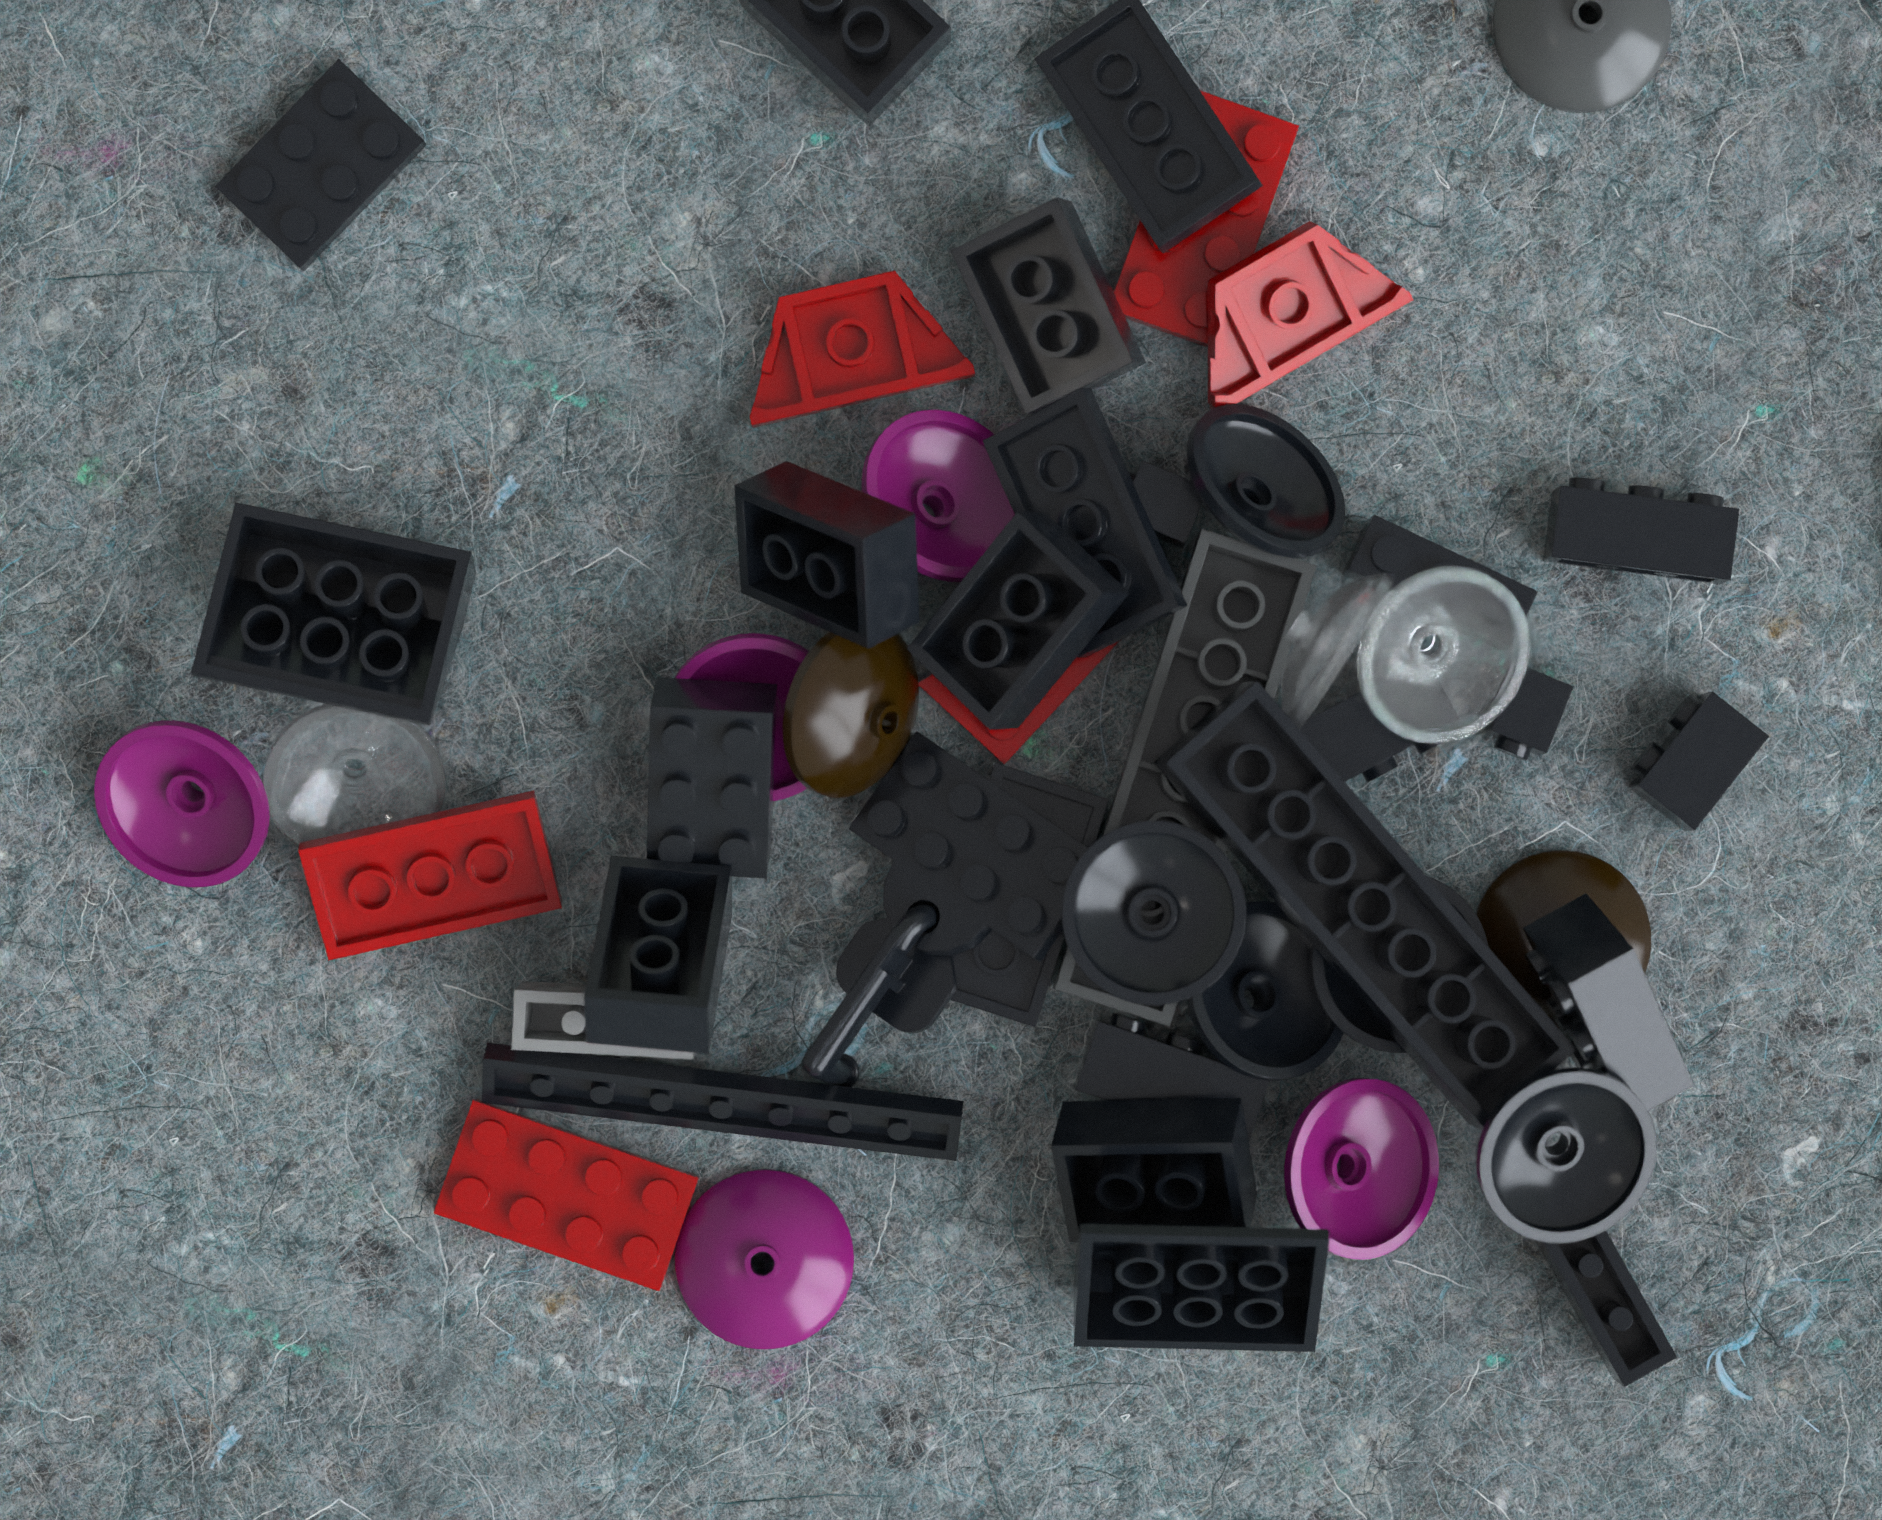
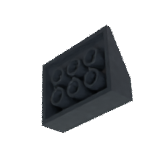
(334, 614)
(1199, 1287)

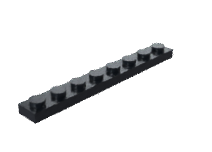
(722, 1101)

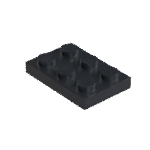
(321, 165)

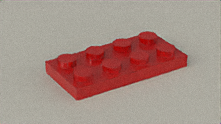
(1172, 287)
(430, 875)
(566, 1194)

